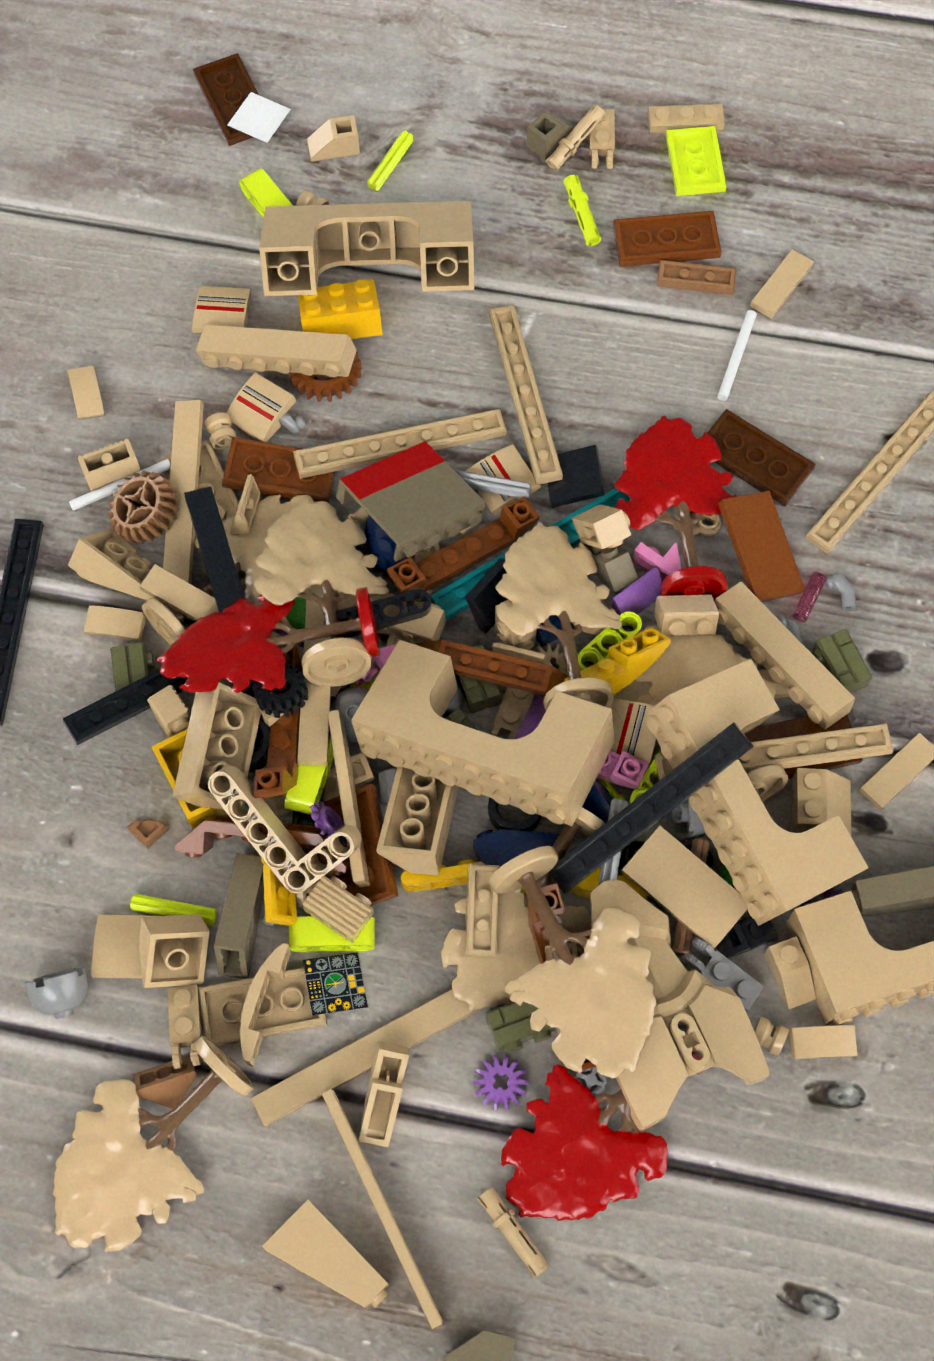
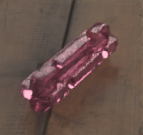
(809, 596)

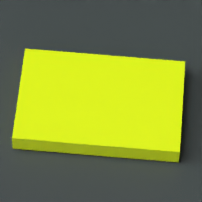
(695, 161)

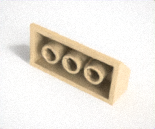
(217, 736)
(417, 822)

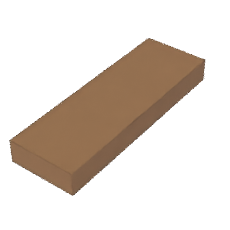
(696, 277)

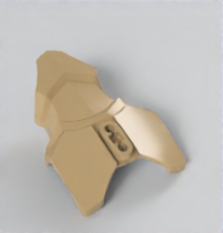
(712, 1016)

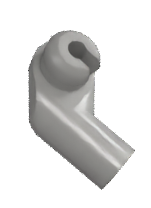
(846, 589)

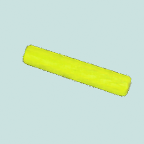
(390, 161)
(166, 907)

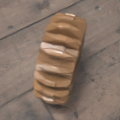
(143, 507)

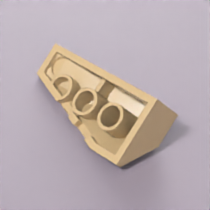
(111, 562)

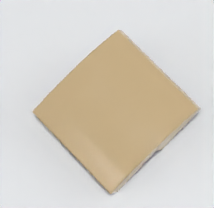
(117, 947)

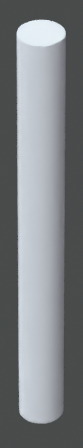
(736, 355)
(112, 488)

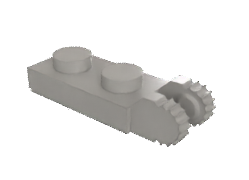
(724, 973)

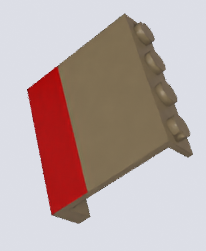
(414, 498)

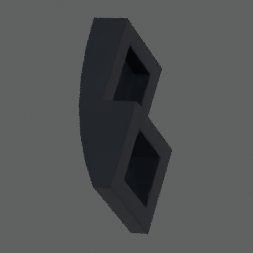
(746, 936)

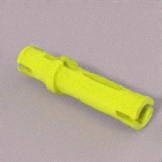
(579, 202)

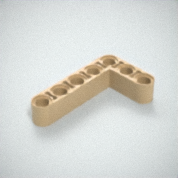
(277, 834)

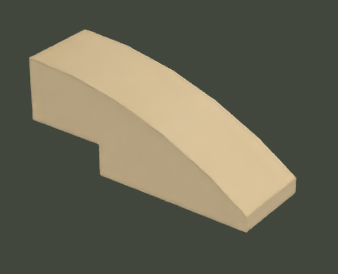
(383, 1094)

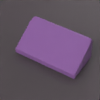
(639, 593)

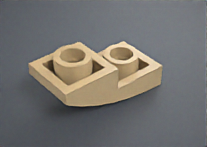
(85, 392)
(115, 622)
(823, 1042)

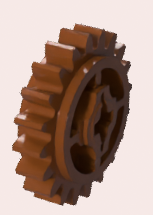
(327, 386)

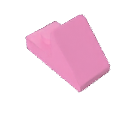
(650, 557)

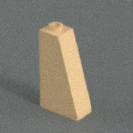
(323, 1253)

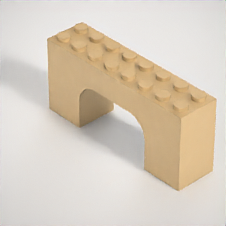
(309, 239)
(538, 773)
(766, 862)
(850, 967)

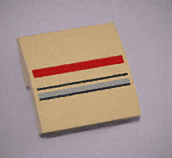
(221, 307)
(260, 407)
(503, 464)
(631, 729)

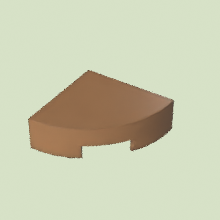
(148, 831)

